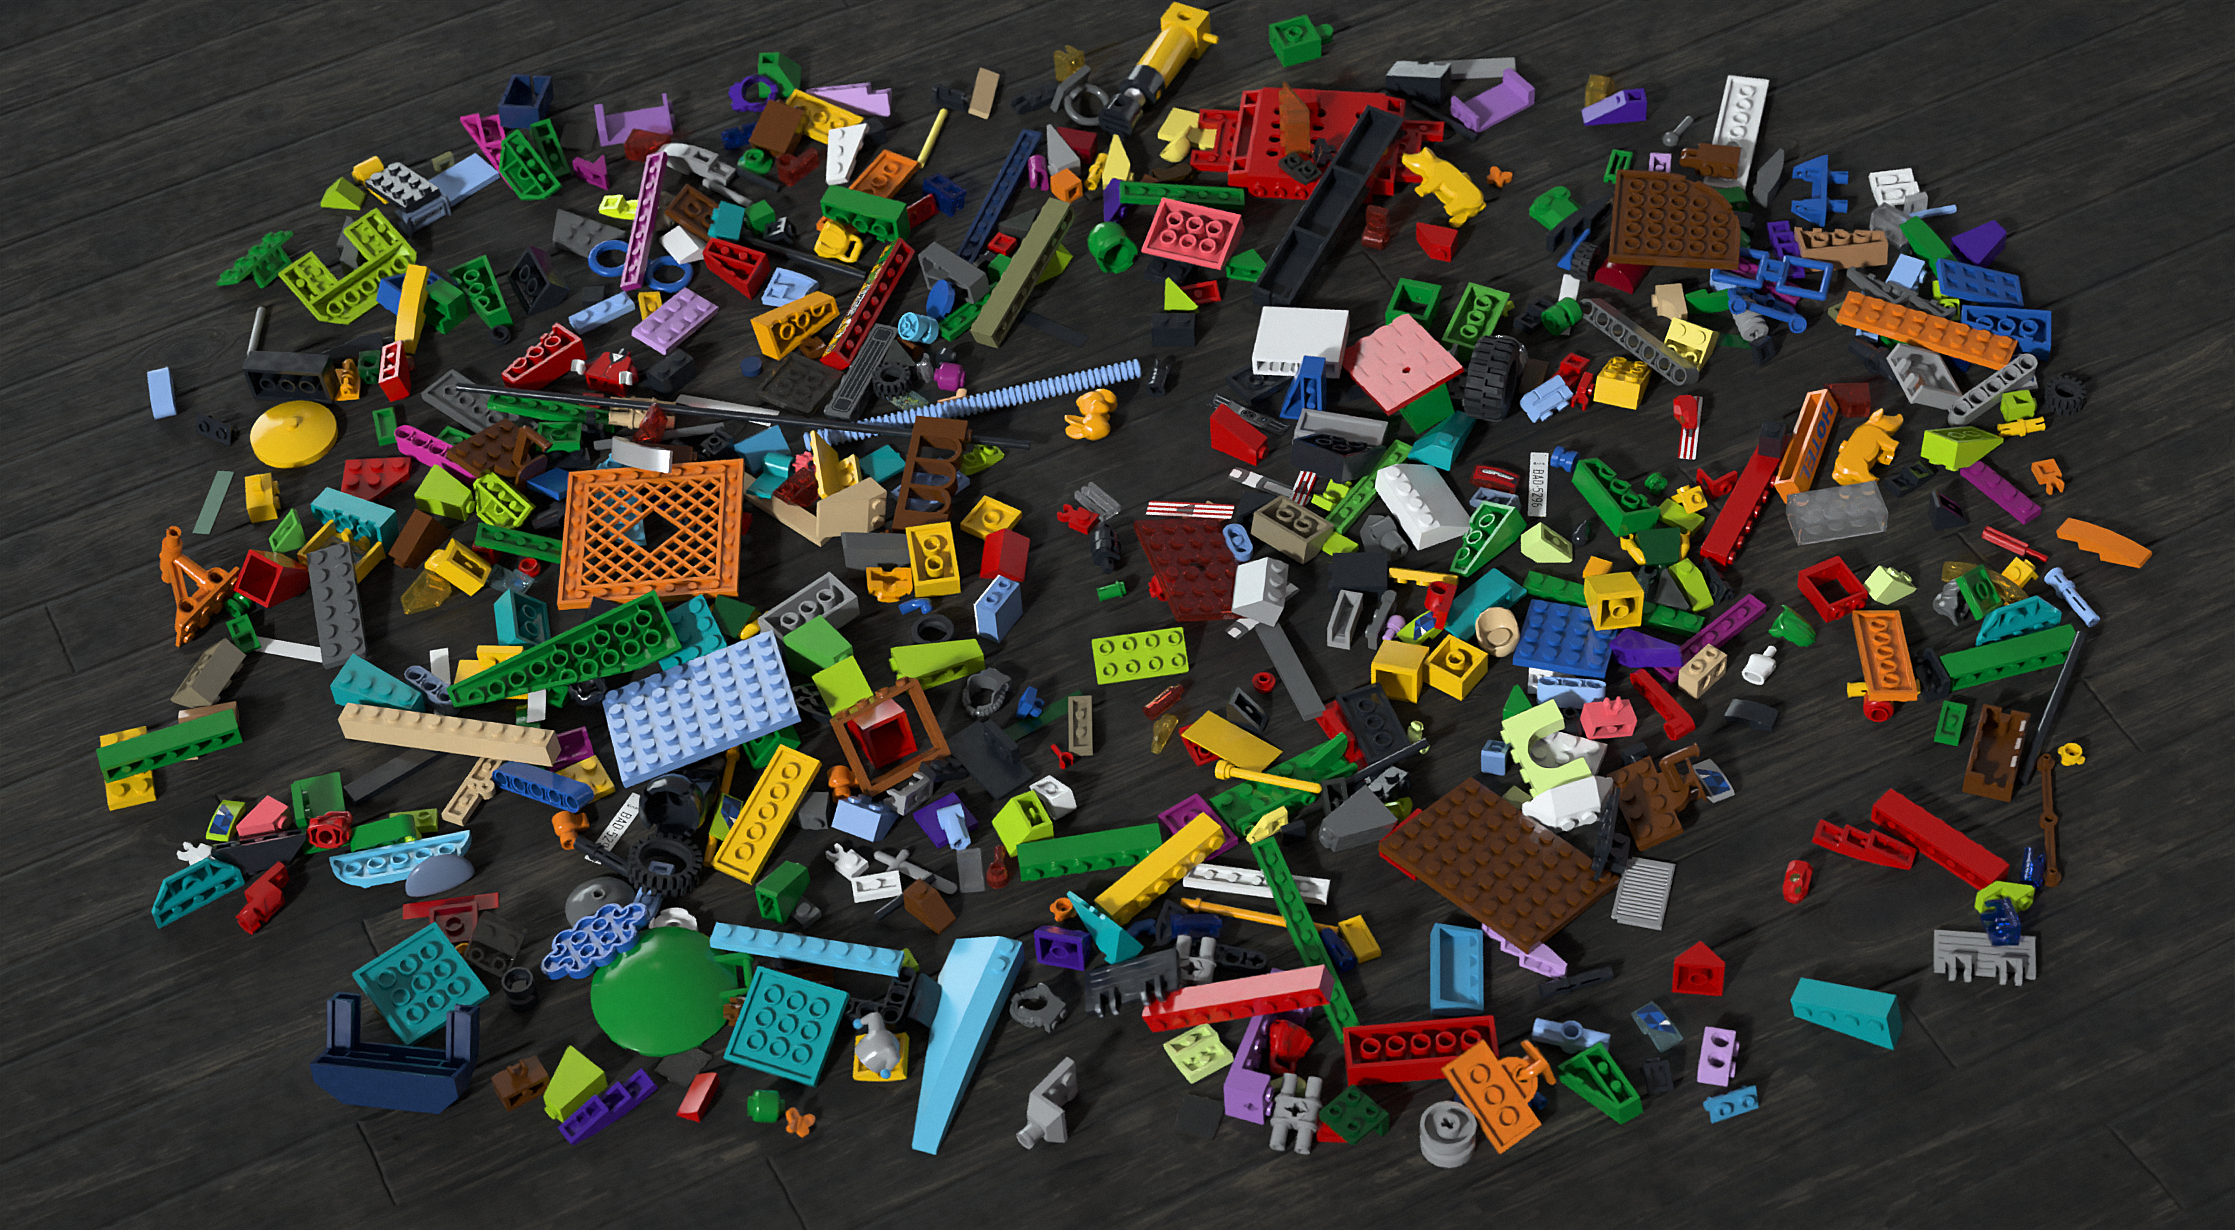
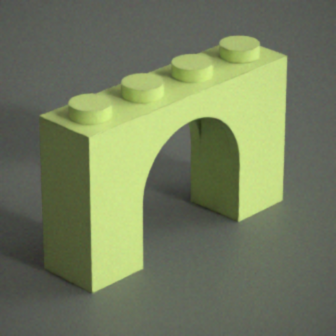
(1524, 731)

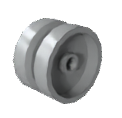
(1448, 1134)

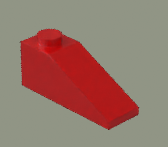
(394, 372)

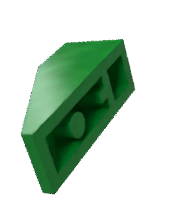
(549, 147)

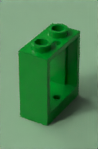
(1415, 292)

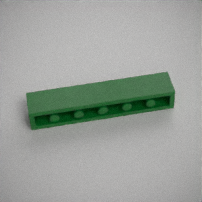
(2008, 657)
(169, 745)
(1087, 852)

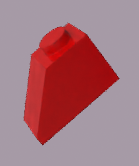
(1437, 241)

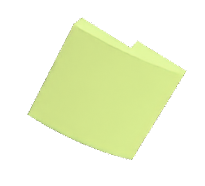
(1198, 1052)

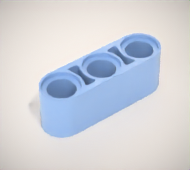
(161, 393)
(1570, 691)

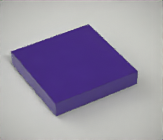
(929, 821)

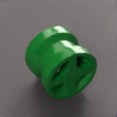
(237, 604)

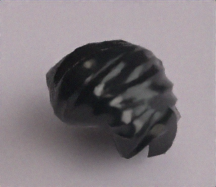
(589, 691)

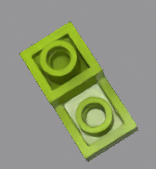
(980, 459)

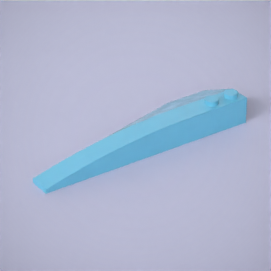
(971, 999)

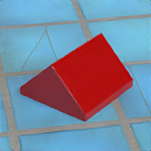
(1005, 555)
(1698, 972)

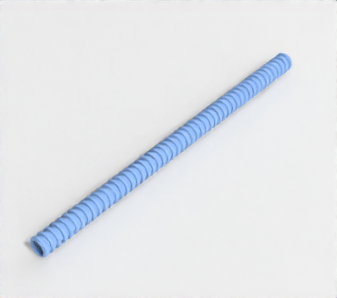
(991, 400)

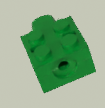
(1298, 40)

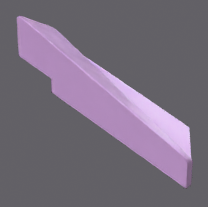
(856, 98)

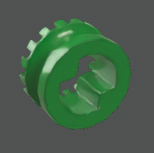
(1655, 483)

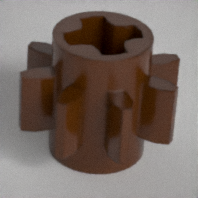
(732, 1009)

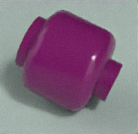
(950, 377)

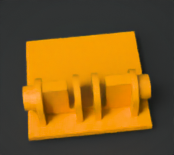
(349, 381)

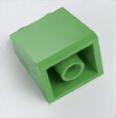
(815, 647)

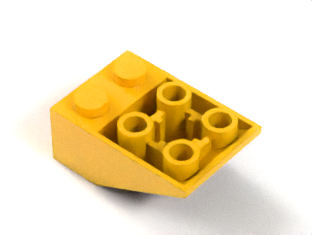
(1622, 383)

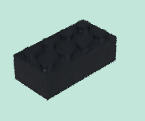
(291, 376)

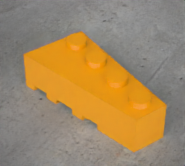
(787, 325)

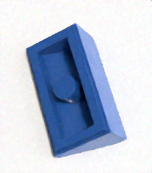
(1566, 261)

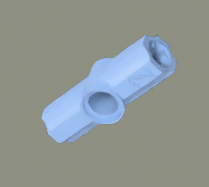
(1562, 1034)

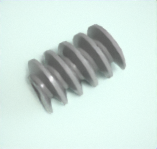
(1750, 324)

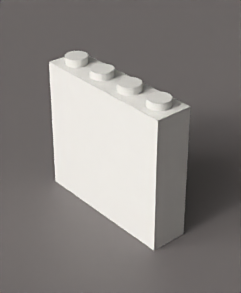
(1295, 332)

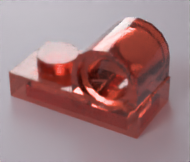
(793, 169)
(1377, 230)

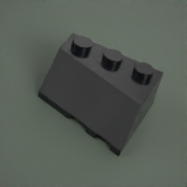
(1334, 457)

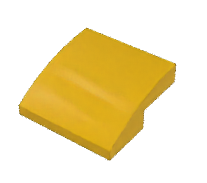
(899, 1072)

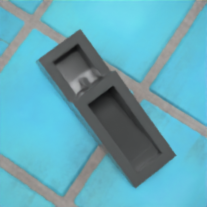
(1769, 180)
(349, 255)

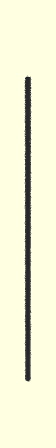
(725, 414)

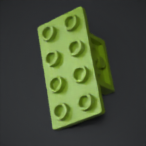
(1140, 655)

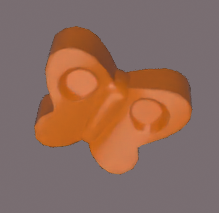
(1498, 177)
(799, 1123)

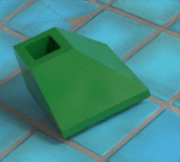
(780, 71)

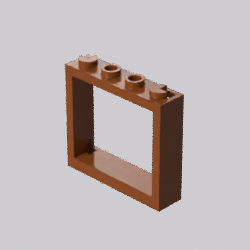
(939, 751)

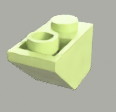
(1888, 585)

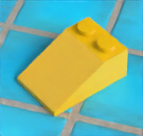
(933, 560)

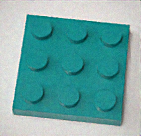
(695, 631)

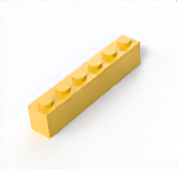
(1160, 870)

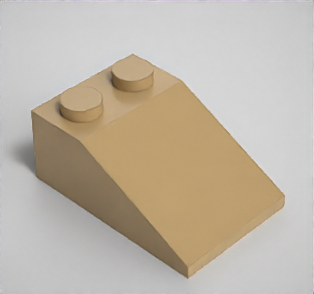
(852, 510)

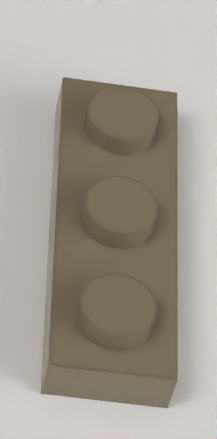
(1080, 725)

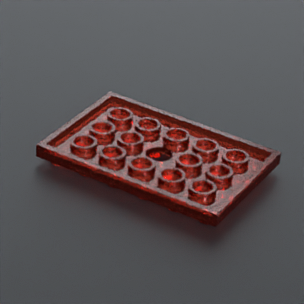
(1172, 548)

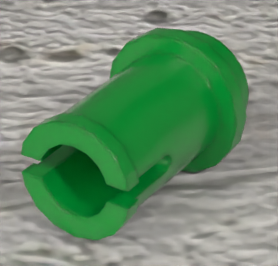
(1111, 591)

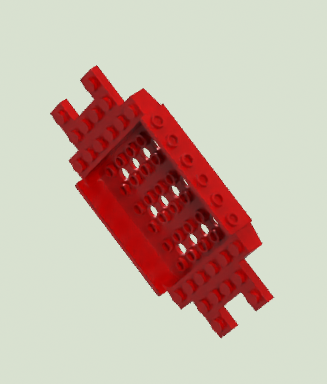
(1246, 134)

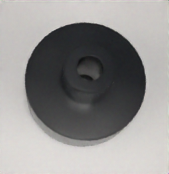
(946, 355)

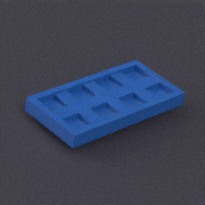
(1979, 284)

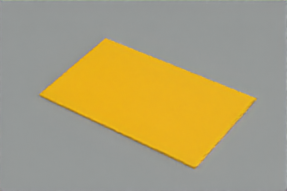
(1231, 743)

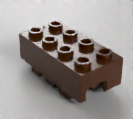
(1996, 753)

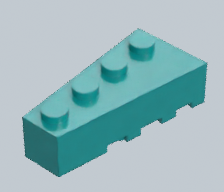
(358, 515)
(368, 685)
(1849, 1010)

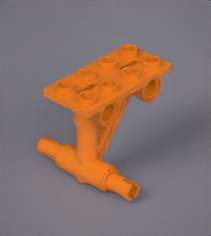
(214, 587)

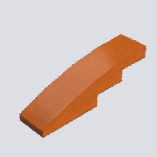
(2108, 544)

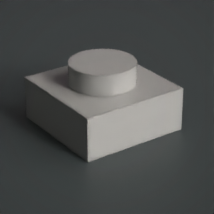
(1916, 202)

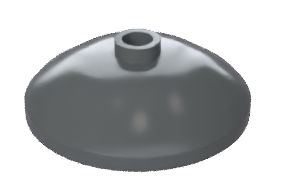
(585, 901)

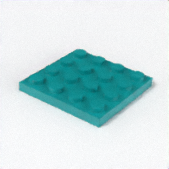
(420, 984)
(786, 1026)

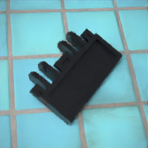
(1132, 982)

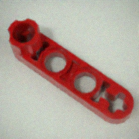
(1678, 720)

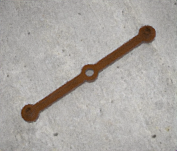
(2045, 765)

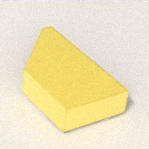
(1268, 825)

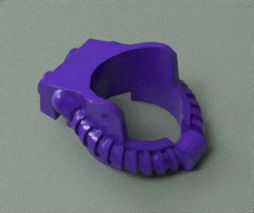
(739, 90)

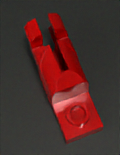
(263, 898)

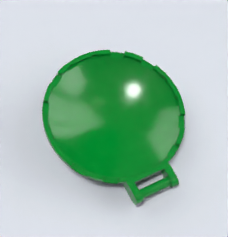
(667, 991)

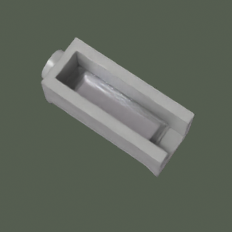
(1344, 619)

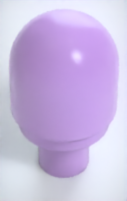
(1393, 626)

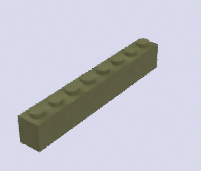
(1023, 273)

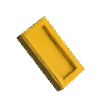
(1359, 939)

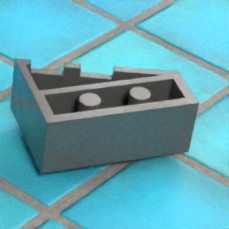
(941, 264)

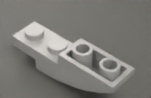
(701, 161)

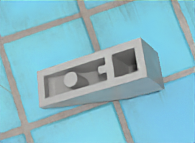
(1060, 154)

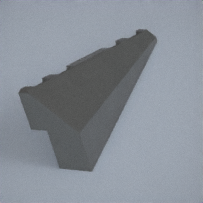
(1897, 294)

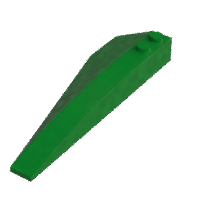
(601, 647)

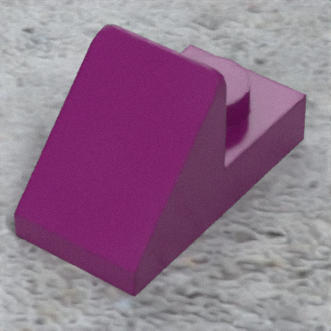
(592, 173)

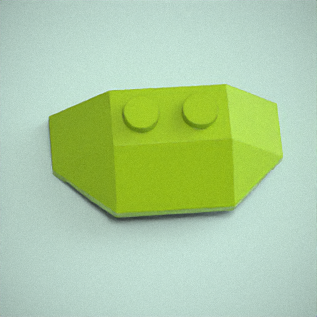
(500, 502)

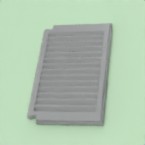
(1643, 893)

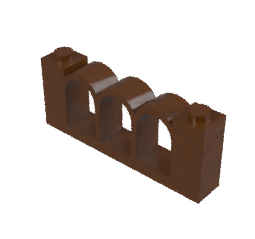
(932, 433)

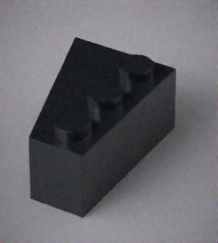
(1420, 82)

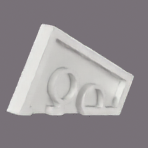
(842, 150)

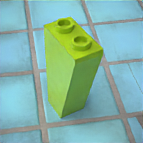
(937, 662)

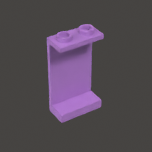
(1495, 104)
(617, 127)

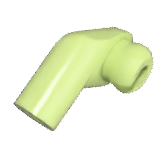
(1414, 734)

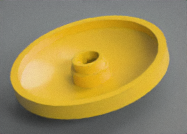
(294, 434)

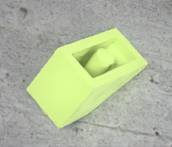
(1545, 545)

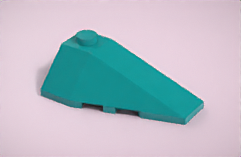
(1108, 936)

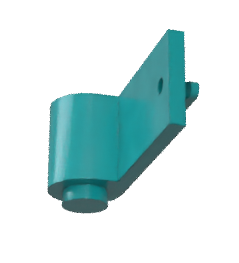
(776, 471)

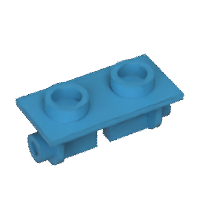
(1732, 1103)

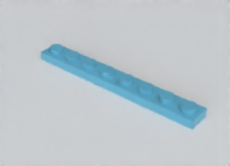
(807, 949)

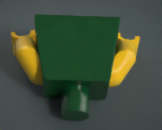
(1657, 548)
(735, 619)

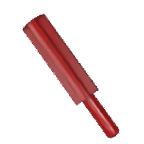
(2011, 543)

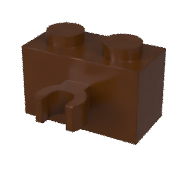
(521, 1083)

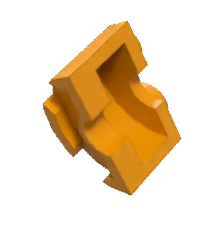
(889, 585)

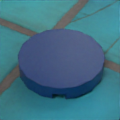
(940, 300)

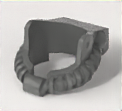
(989, 679)
(1048, 1016)

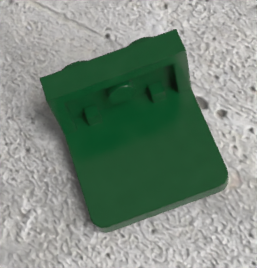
(1355, 1116)

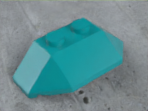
(2018, 620)
(194, 888)

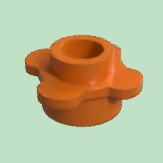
(1060, 905)

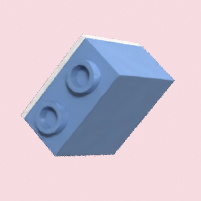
(998, 609)

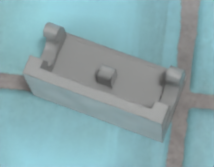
(910, 796)

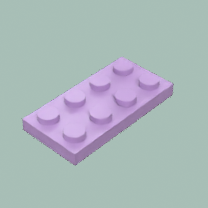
(675, 321)

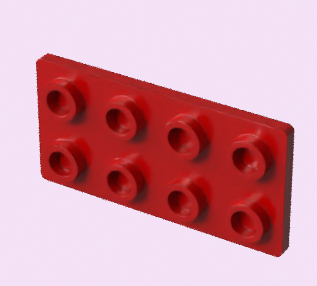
(1334, 723)

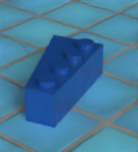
(2026, 326)

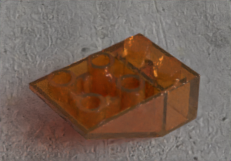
(1294, 122)

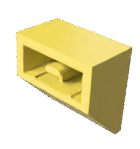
(1691, 341)

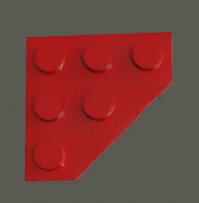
(374, 477)

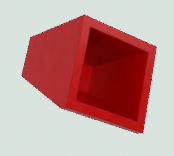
(271, 578)
(883, 733)

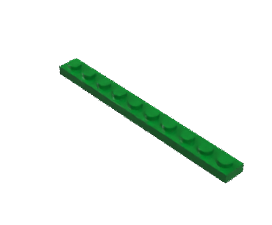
(1302, 929)

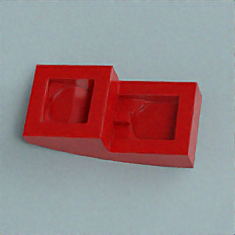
(1572, 369)

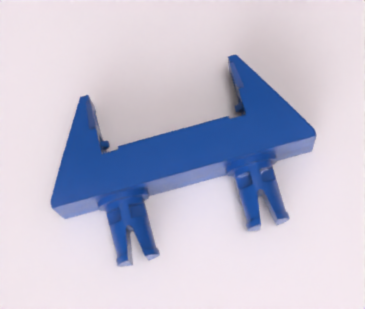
(1820, 204)

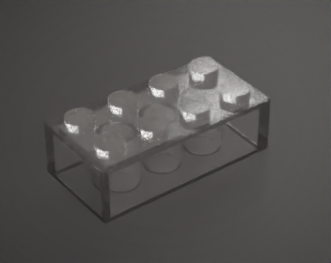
(1836, 513)

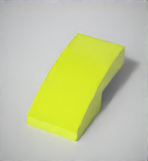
(618, 207)

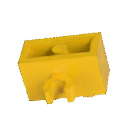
(261, 497)

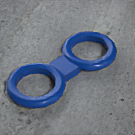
(651, 267)

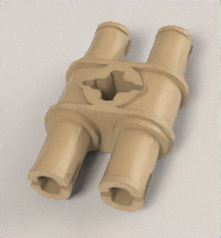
(634, 416)

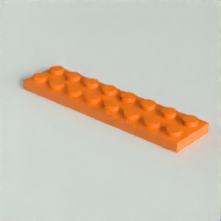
(1926, 331)

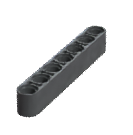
(1639, 341)

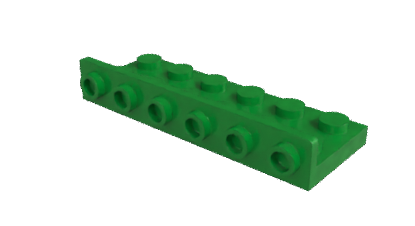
(1251, 800)

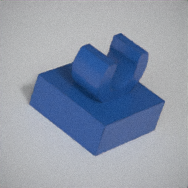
(1029, 704)

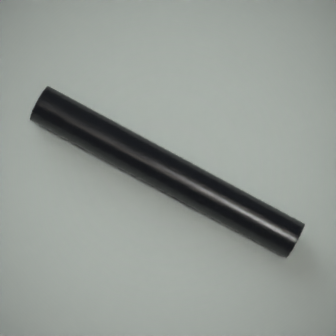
(899, 900)

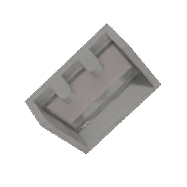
(1923, 376)

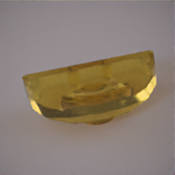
(1162, 732)

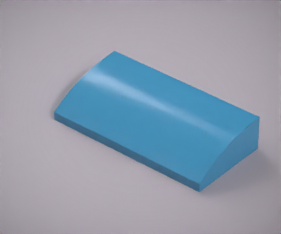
(1456, 971)

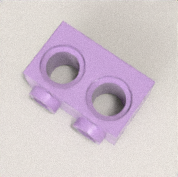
(1715, 1056)

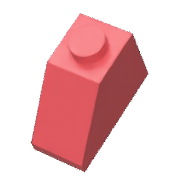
(265, 819)

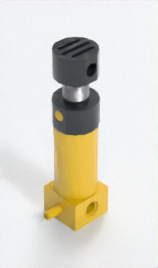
(1182, 36)

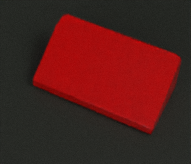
(1203, 292)
(698, 1096)

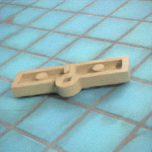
(475, 787)

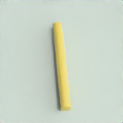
(932, 137)

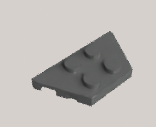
(582, 234)

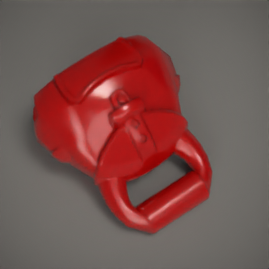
(330, 830)
(1288, 1044)

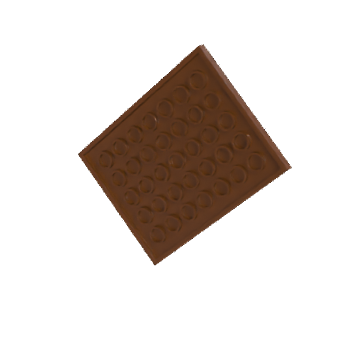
(1498, 865)

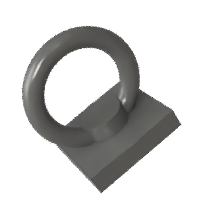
(1072, 90)

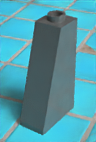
(874, 550)

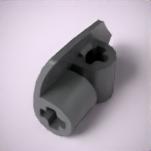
(1381, 535)

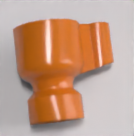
(840, 781)
(566, 826)

